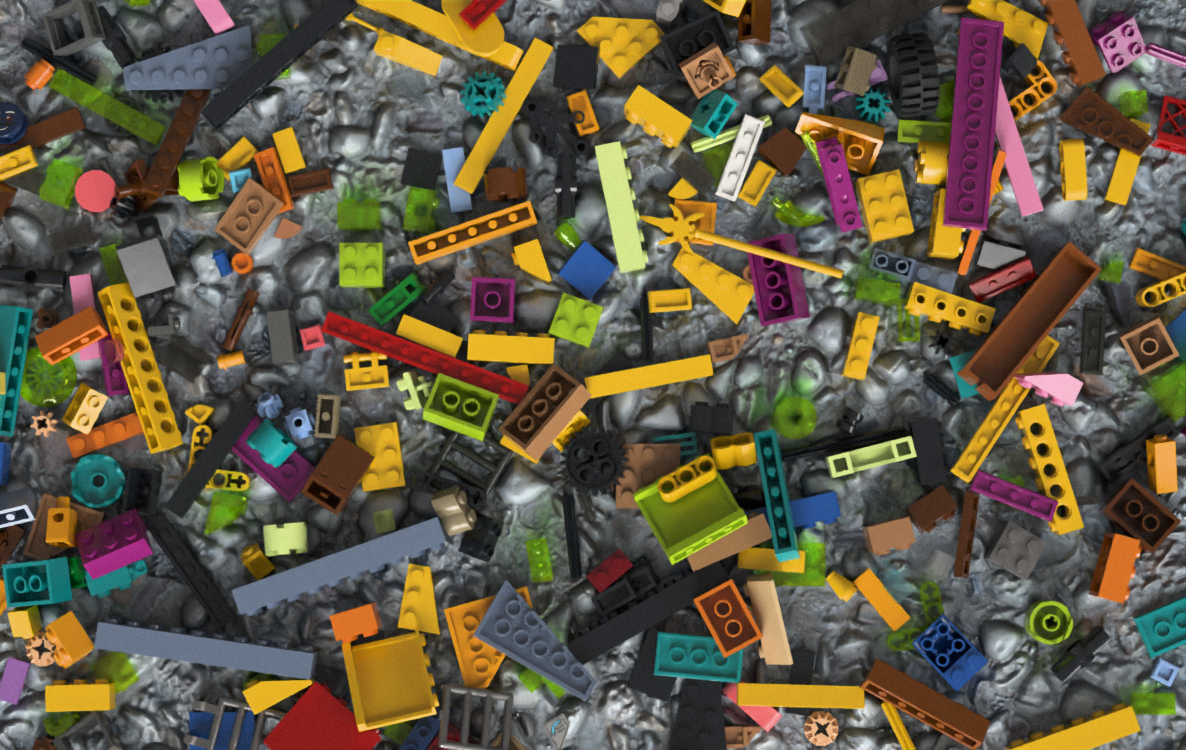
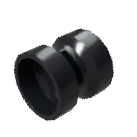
(849, 421)

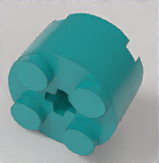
(271, 443)

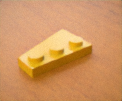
(418, 601)

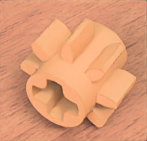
(49, 421)

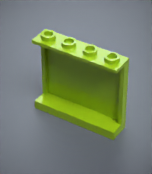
(691, 520)

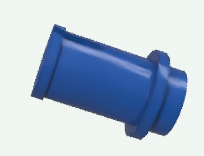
(222, 262)

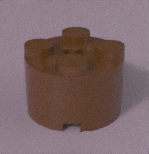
(505, 183)

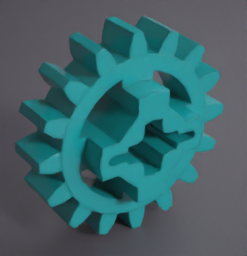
(490, 86)

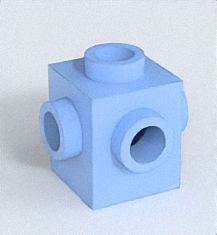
(307, 426)

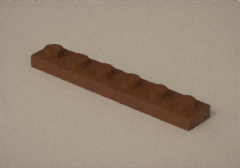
(175, 141)

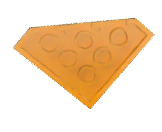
(475, 658)

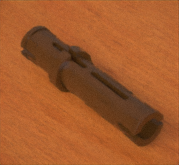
(251, 297)

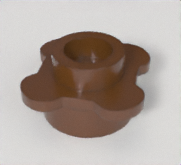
(43, 314)

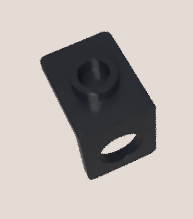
(144, 220)

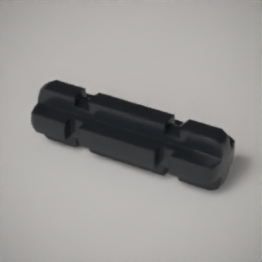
(941, 389)

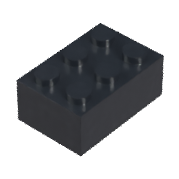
(694, 37)

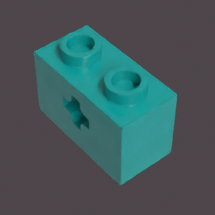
(712, 113)

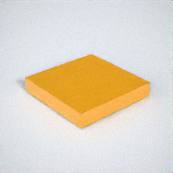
(705, 223)

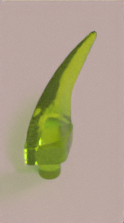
(792, 215)

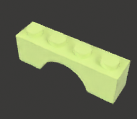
(870, 457)

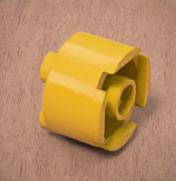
(932, 162)

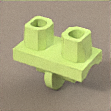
(417, 387)

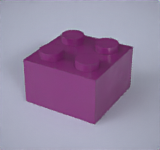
(492, 300)

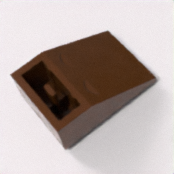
(338, 475)

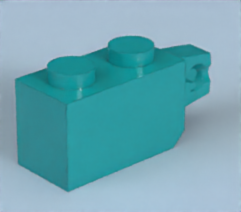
(118, 579)

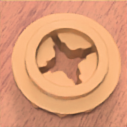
(34, 655)
(810, 728)

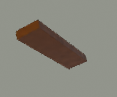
(48, 131)
(966, 534)

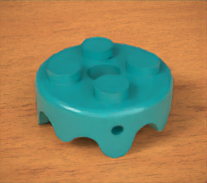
(83, 480)

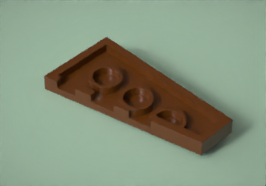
(1100, 119)

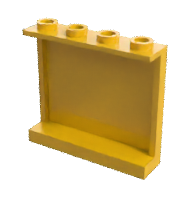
(390, 680)

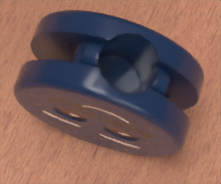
(12, 123)

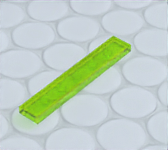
(107, 107)

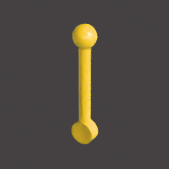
(350, 17)

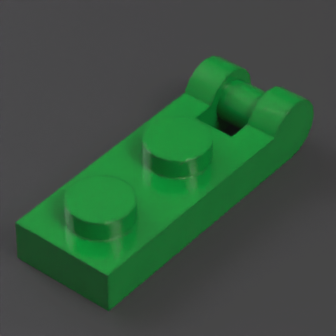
(396, 300)

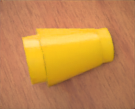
(841, 586)

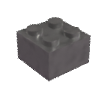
(1015, 550)

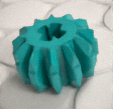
(873, 112)

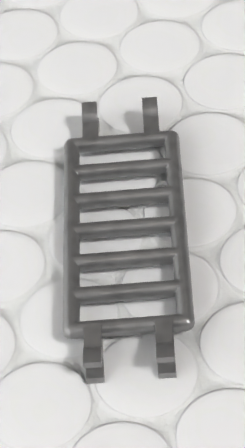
(218, 710)

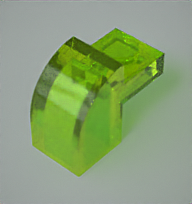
(533, 681)

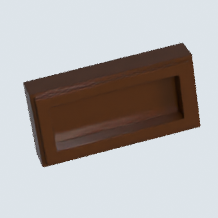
(310, 182)

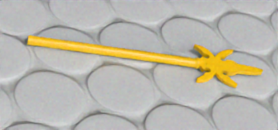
(682, 229)

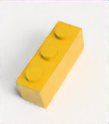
(860, 346)
(80, 695)

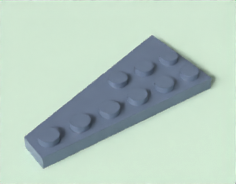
(202, 65)
(524, 637)

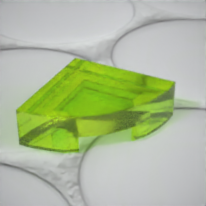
(1112, 273)

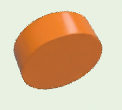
(242, 263)

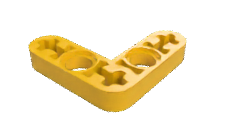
(235, 475)

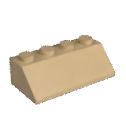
(769, 619)

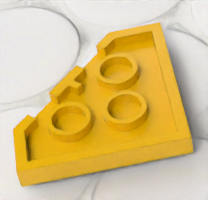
(621, 40)

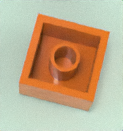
(356, 621)

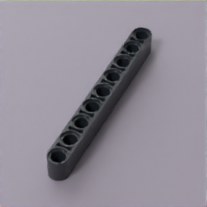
(277, 61)

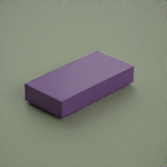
(13, 680)

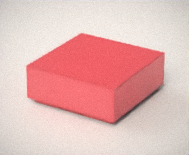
(312, 337)

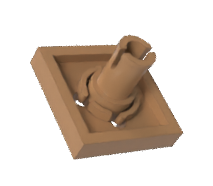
(708, 73)

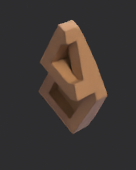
(725, 348)
(740, 735)

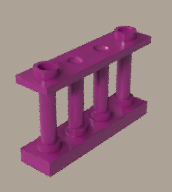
(838, 184)

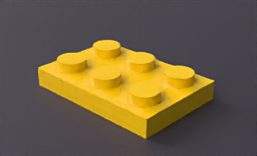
(384, 444)

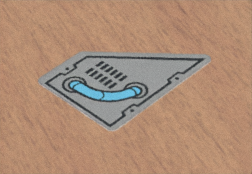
(557, 730)

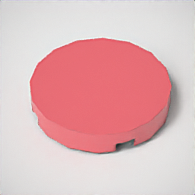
(95, 190)

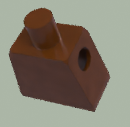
(783, 150)

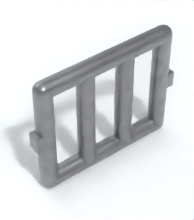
(489, 695)

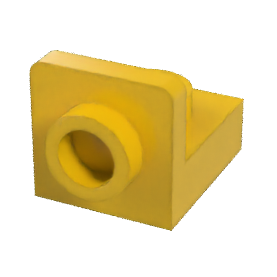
(256, 561)

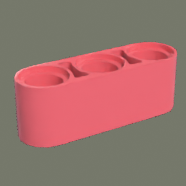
(763, 715)

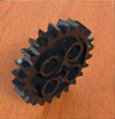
(599, 480)

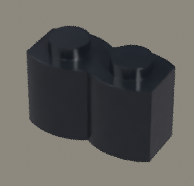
(711, 419)

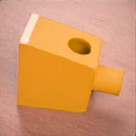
(62, 532)

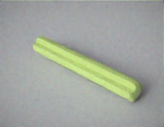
(723, 136)

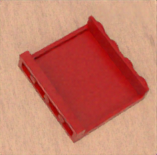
(320, 724)

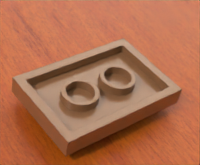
(249, 216)

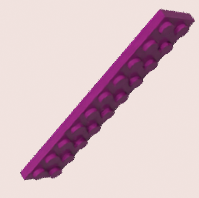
(973, 124)

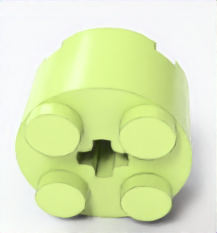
(285, 539)

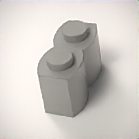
(668, 11)

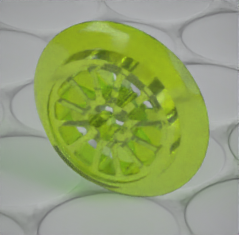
(56, 396)

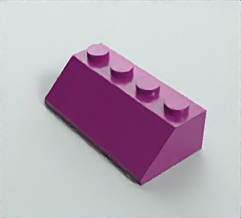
(778, 284)

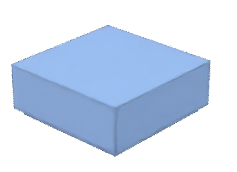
(1164, 672)

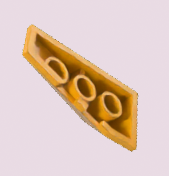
(858, 138)

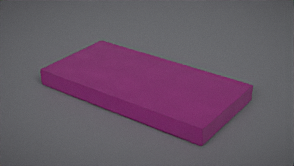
(285, 479)

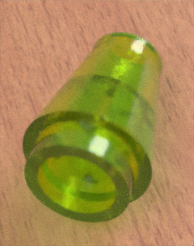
(567, 235)

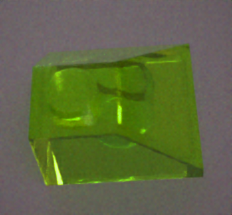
(224, 511)

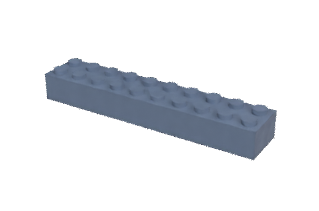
(343, 564)
(208, 649)

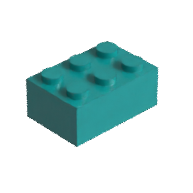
(37, 582)

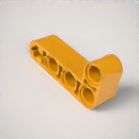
(1034, 91)

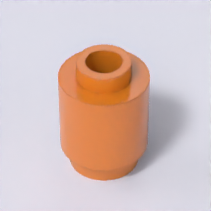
(39, 74)

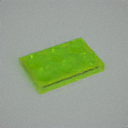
(813, 570)

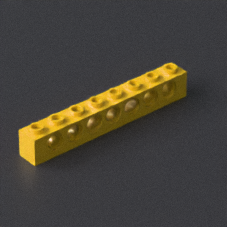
(140, 379)

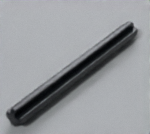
(843, 443)

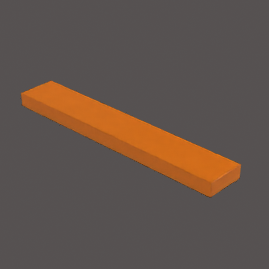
(974, 234)

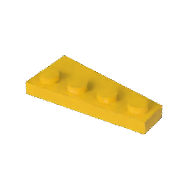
(1018, 24)
(718, 285)

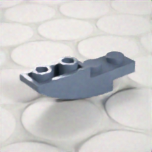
(911, 271)

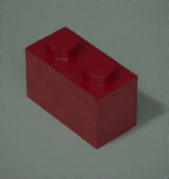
(609, 570)

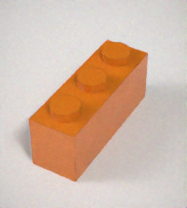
(71, 335)

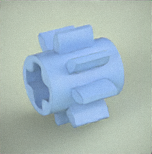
(269, 405)

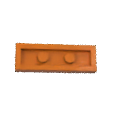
(273, 177)

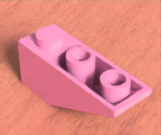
(1056, 385)

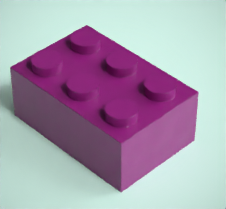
(114, 544)

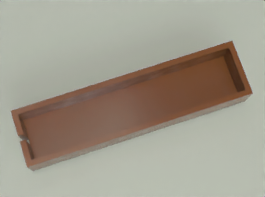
(1029, 321)

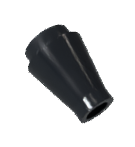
(750, 498)

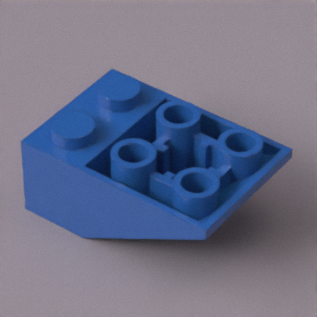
(949, 652)

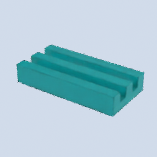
(693, 443)

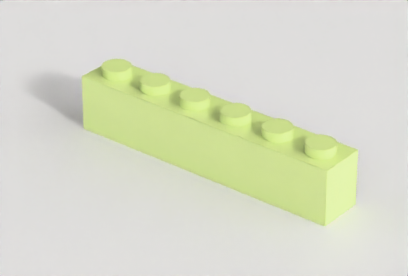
(620, 207)

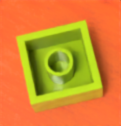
(362, 265)
(576, 320)

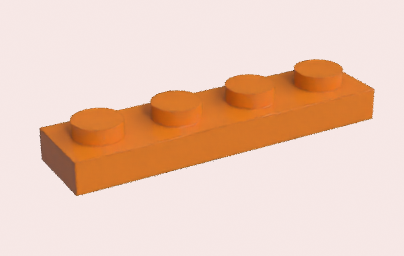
(105, 435)

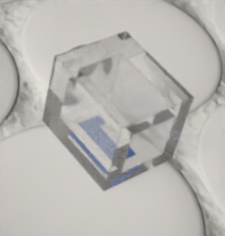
(938, 566)

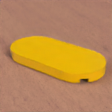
(485, 39)

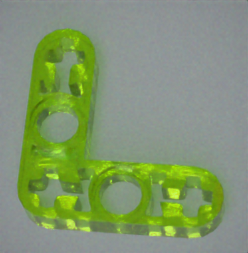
(923, 596)

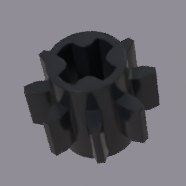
(123, 207)
(939, 347)

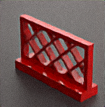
(1166, 140)

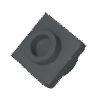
(161, 329)

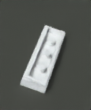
(740, 157)

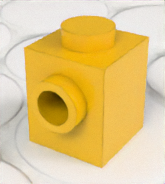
(25, 621)

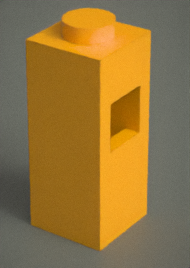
(1161, 464)

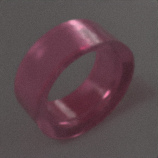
(109, 348)

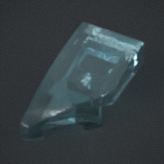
(895, 583)

